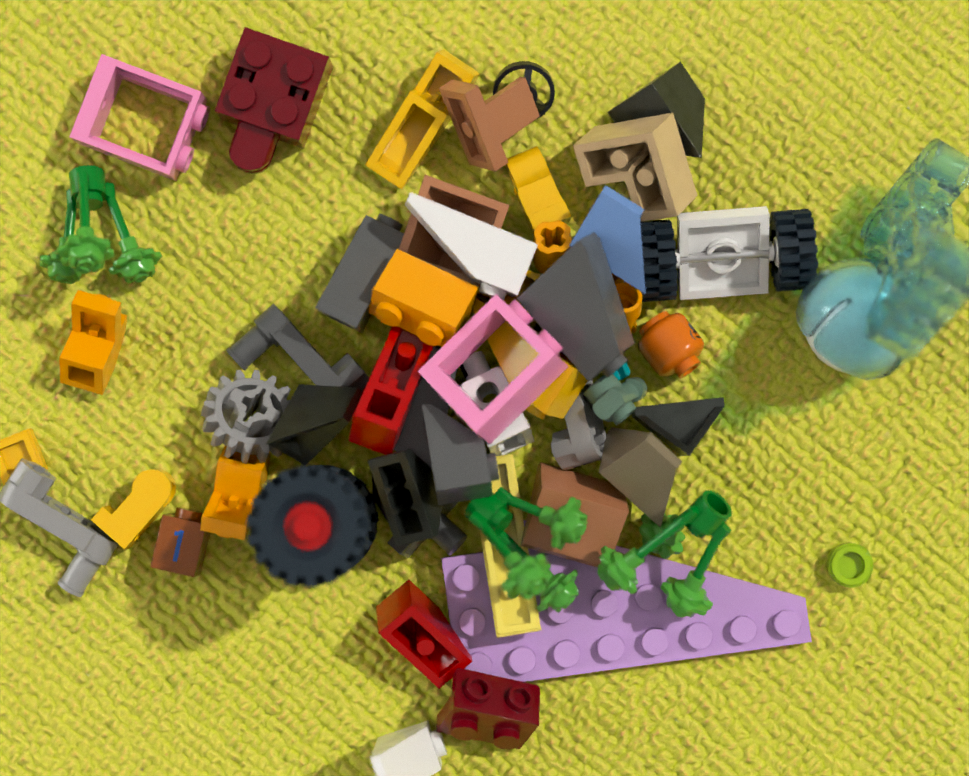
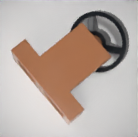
(490, 122)

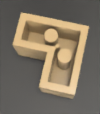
(645, 156)

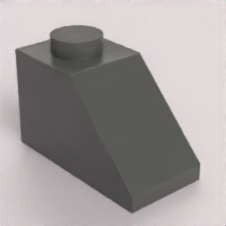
(457, 459)

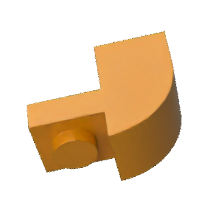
(93, 342)
(233, 494)

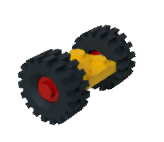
(312, 524)

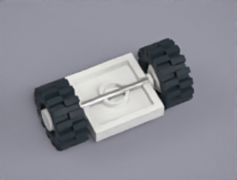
(728, 253)

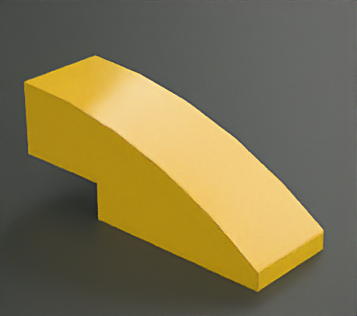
(418, 121)

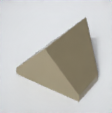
(640, 469)

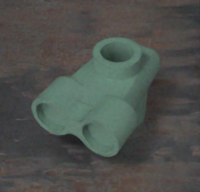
(614, 399)

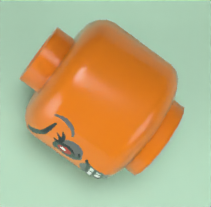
(670, 345)

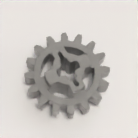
(236, 401)

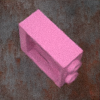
(100, 99)
(519, 393)

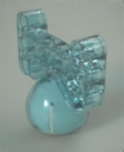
(885, 309)

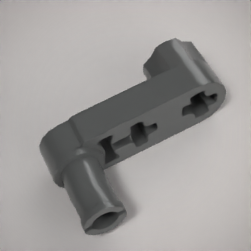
(276, 329)

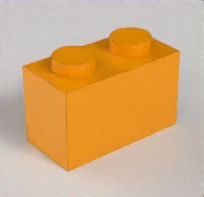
(422, 299)

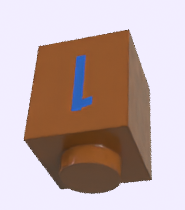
(181, 543)

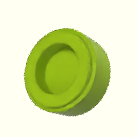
(849, 565)

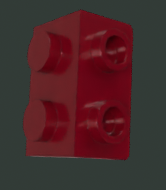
(490, 709)

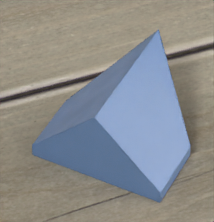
(619, 229)

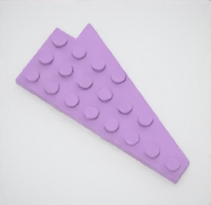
(617, 627)

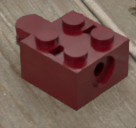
(267, 97)

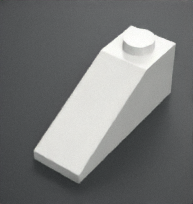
(481, 250)
(409, 752)

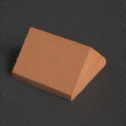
(423, 246)
(600, 501)

